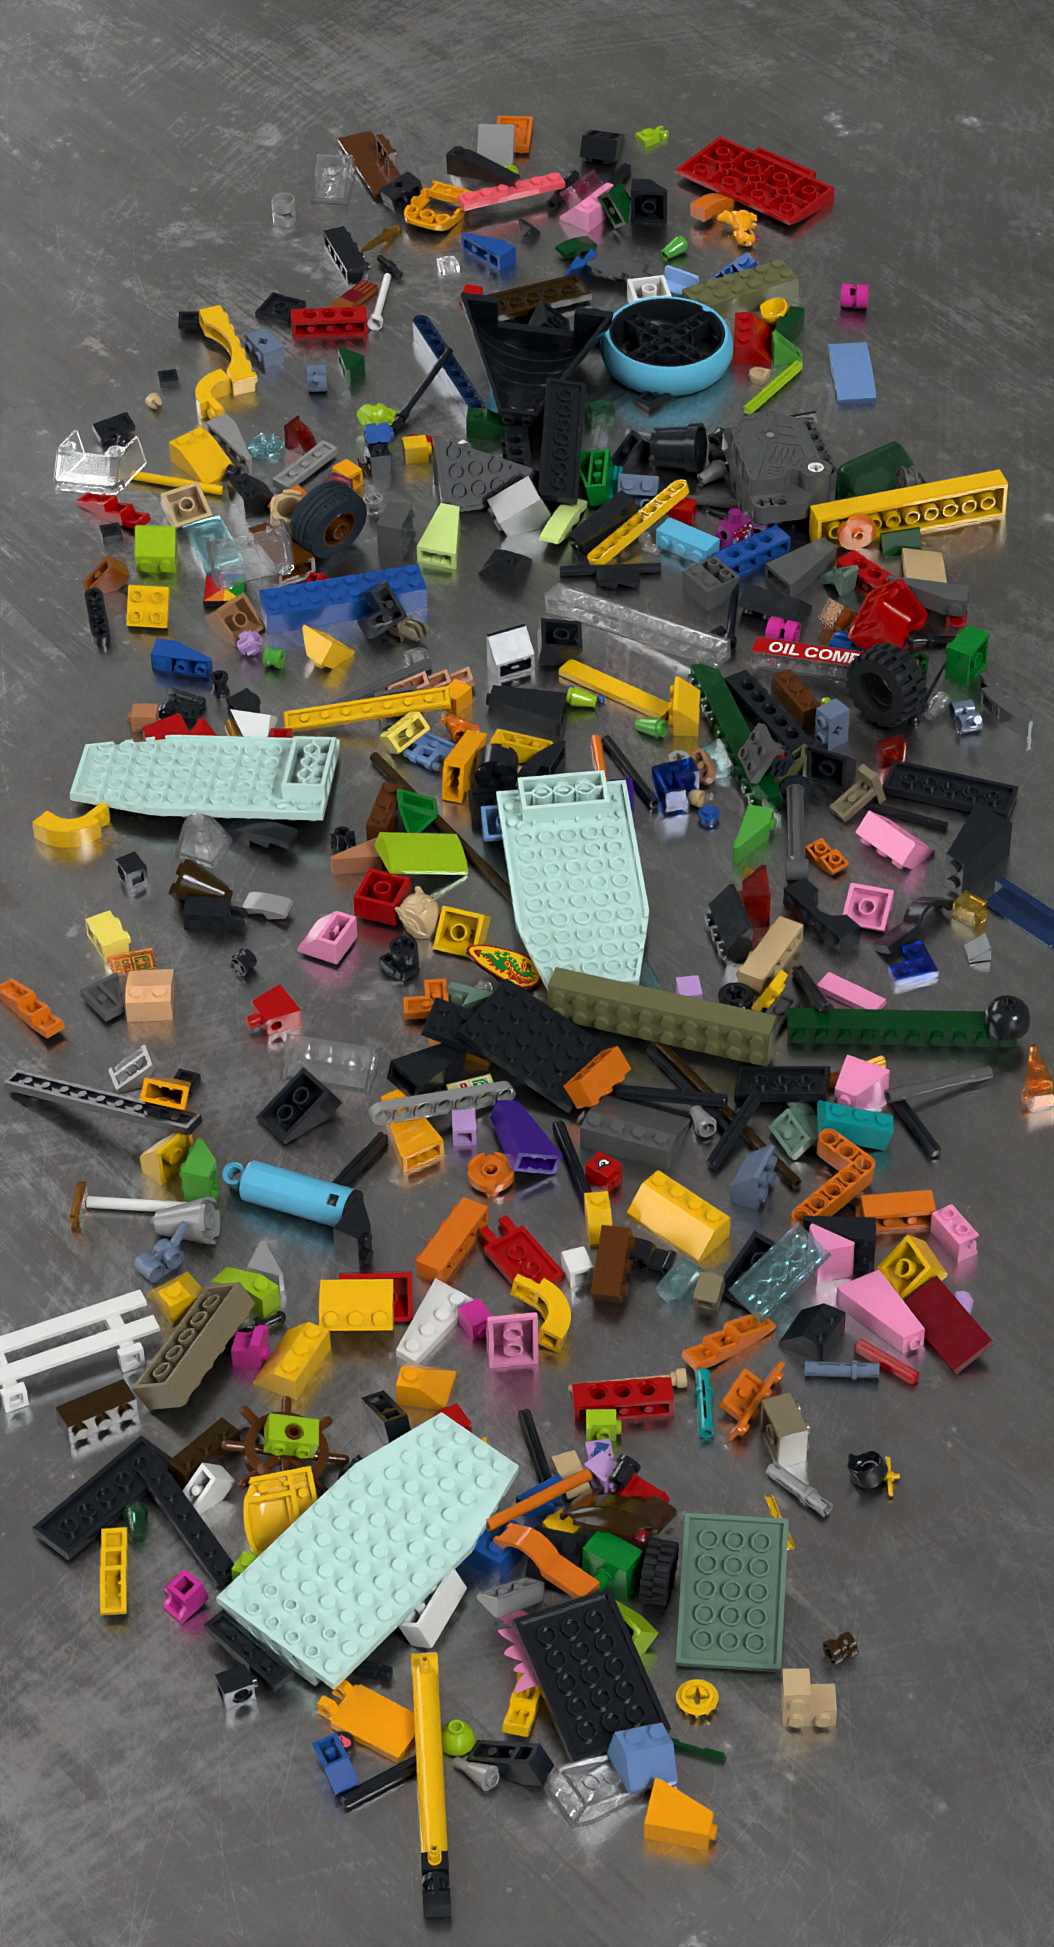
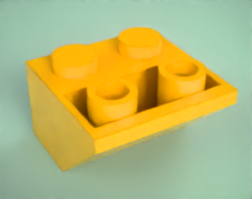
(685, 708)

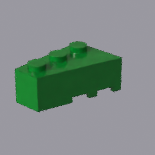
(596, 475)

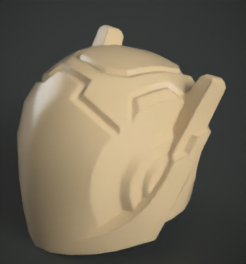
(419, 915)

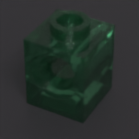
(600, 411)

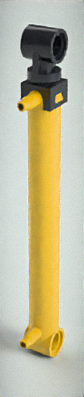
(430, 1785)

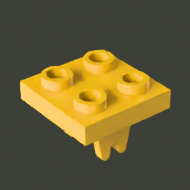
(148, 606)

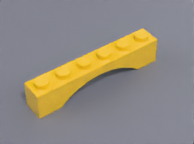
(217, 327)

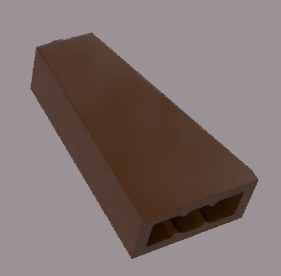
(303, 560)

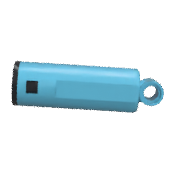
(291, 1191)

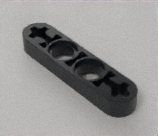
(99, 616)

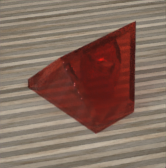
(298, 436)

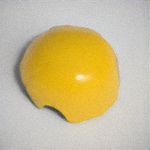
(772, 309)

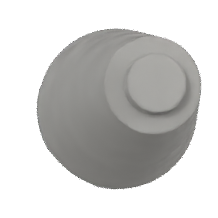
(199, 1214)

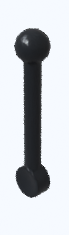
(706, 508)

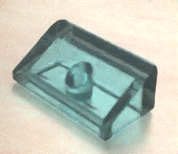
(720, 758)
(678, 1280)

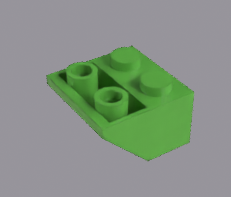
(199, 1173)

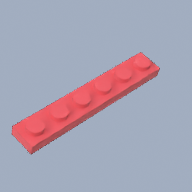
(505, 193)

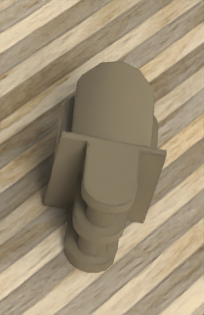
(409, 629)

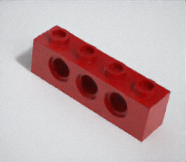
(329, 321)
(869, 573)
(629, 1397)

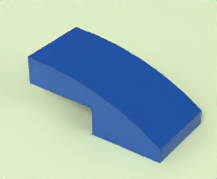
(579, 264)

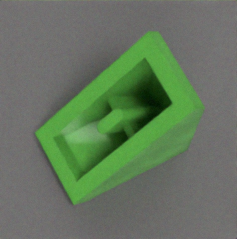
(784, 351)

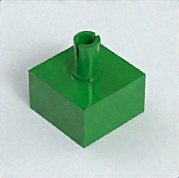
(613, 1564)

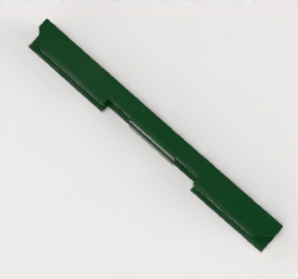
(706, 1752)

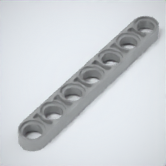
(434, 1099)

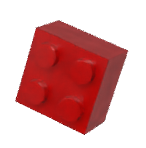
(380, 895)

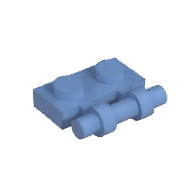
(431, 745)

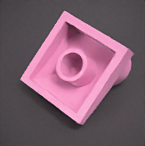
(869, 906)

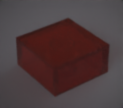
(890, 749)

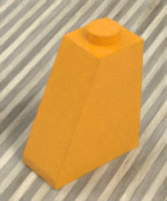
(678, 1818)

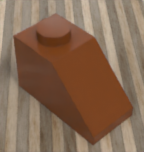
(108, 575)

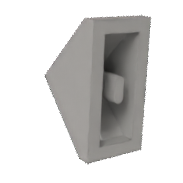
(265, 1264)

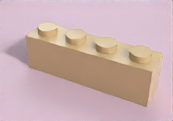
(770, 954)

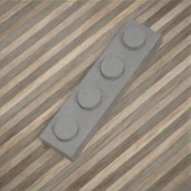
(305, 466)

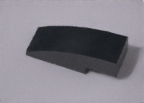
(544, 762)

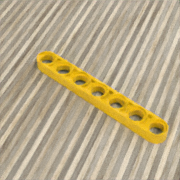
(645, 517)

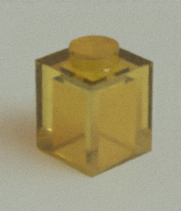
(970, 909)

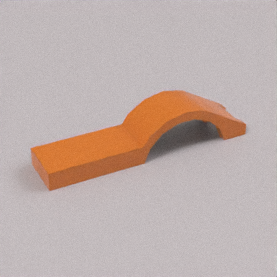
(548, 1560)

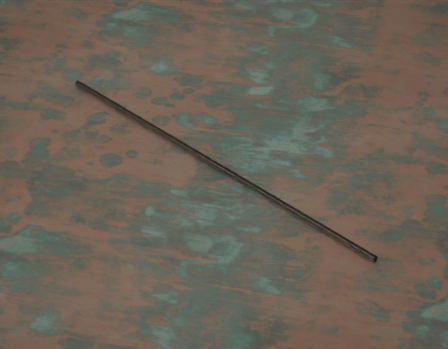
(747, 1133)

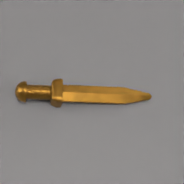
(387, 235)

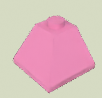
(861, 1084)

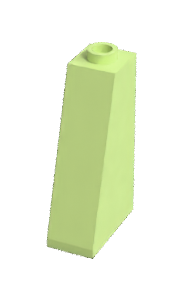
(441, 538)

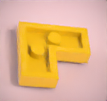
(773, 989)

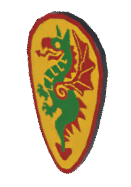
(505, 964)

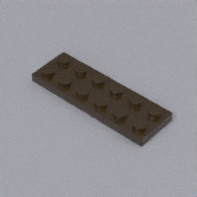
(555, 292)

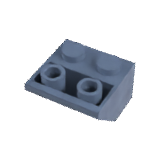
(639, 487)
(754, 1178)

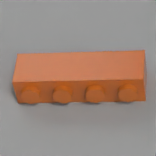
(452, 1240)

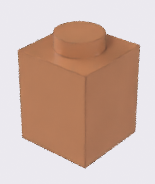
(142, 715)

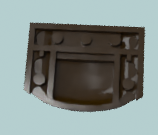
(619, 1513)

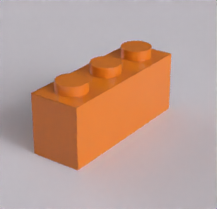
(597, 1078)
(899, 1209)

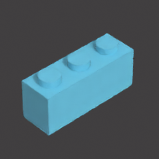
(686, 541)

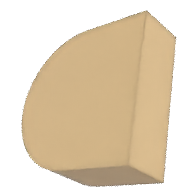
(758, 375)

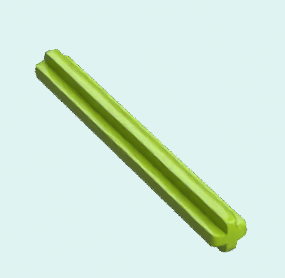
(772, 387)

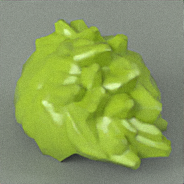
(375, 414)

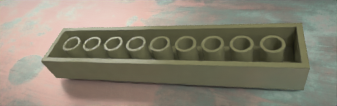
(663, 1016)

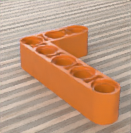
(854, 1175)

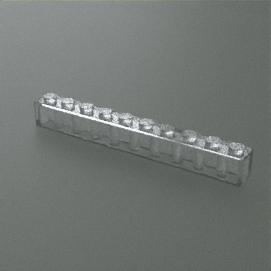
(638, 625)

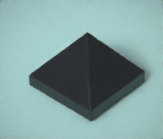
(527, 229)

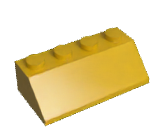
(679, 1217)

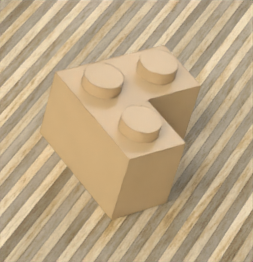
(805, 1702)

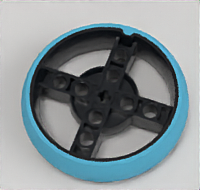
(666, 348)

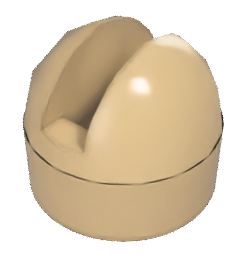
(153, 401)
(696, 797)

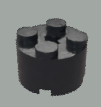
(496, 766)

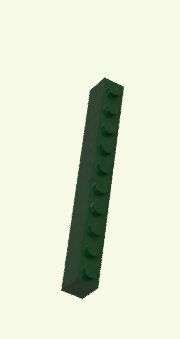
(733, 731)
(891, 1028)

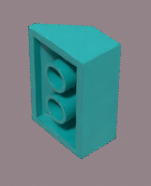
(857, 1125)

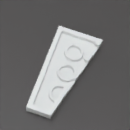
(431, 1322)

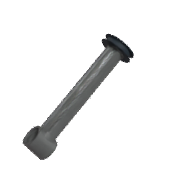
(795, 790)

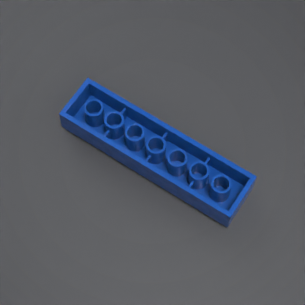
(337, 598)

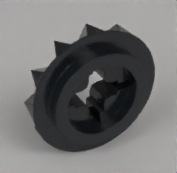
(734, 990)

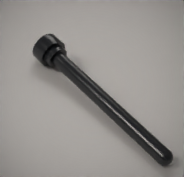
(732, 617)

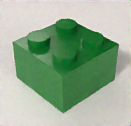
(966, 655)

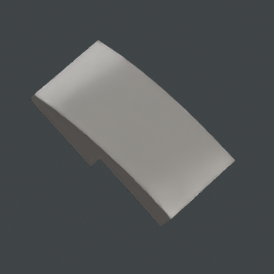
(269, 904)

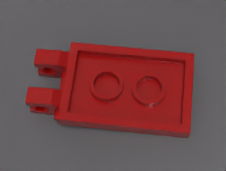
(518, 1253)

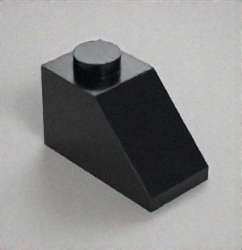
(632, 451)
(379, 459)

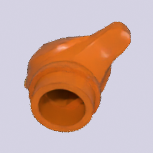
(458, 726)

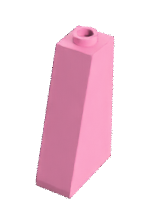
(881, 1310)

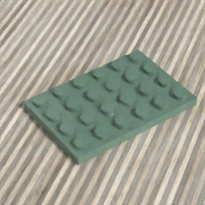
(732, 1592)

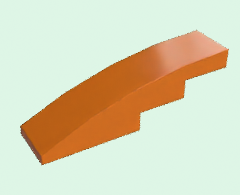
(30, 1009)
(721, 1345)

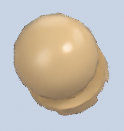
(284, 505)

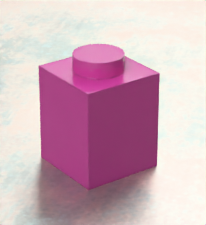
(473, 1319)

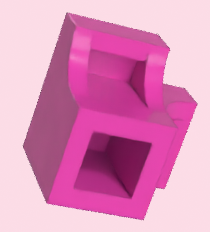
(251, 1348)
(184, 1596)

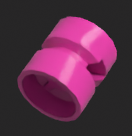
(861, 294)
(777, 626)

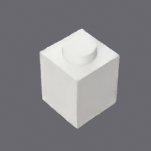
(577, 1267)

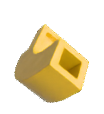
(209, 390)
(71, 832)
(551, 1304)

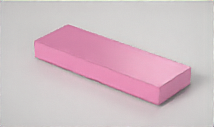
(850, 993)

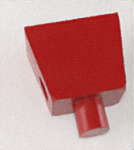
(274, 1012)

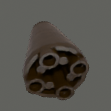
(197, 881)

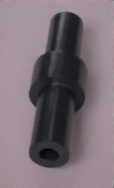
(390, 266)

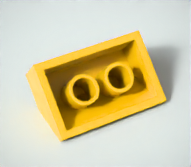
(356, 1304)
(295, 1360)

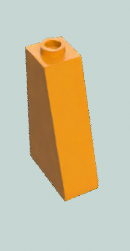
(460, 766)
(165, 1092)
(413, 1140)

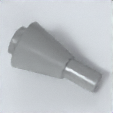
(482, 1774)

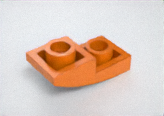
(825, 858)

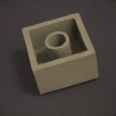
(784, 1430)

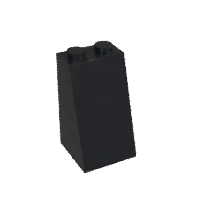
(977, 849)

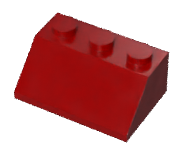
(751, 340)
(402, 1289)

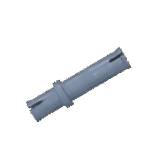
(842, 1369)

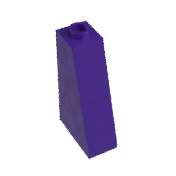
(523, 1140)

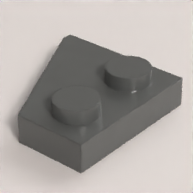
(105, 996)

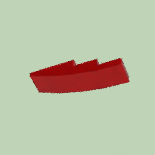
(112, 510)

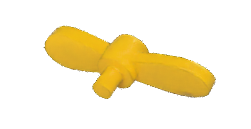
(890, 1476)

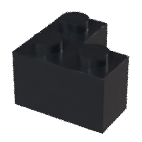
(386, 610)

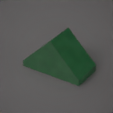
(351, 364)

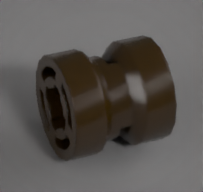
(840, 1648)

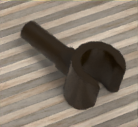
(364, 466)

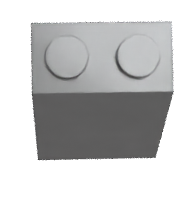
(497, 142)
(519, 508)

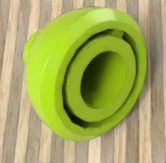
(457, 1738)

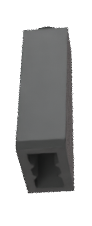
(801, 567)

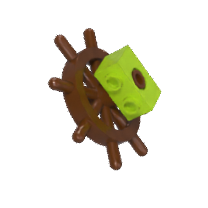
(286, 1440)

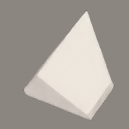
(254, 724)

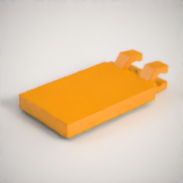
(370, 1720)

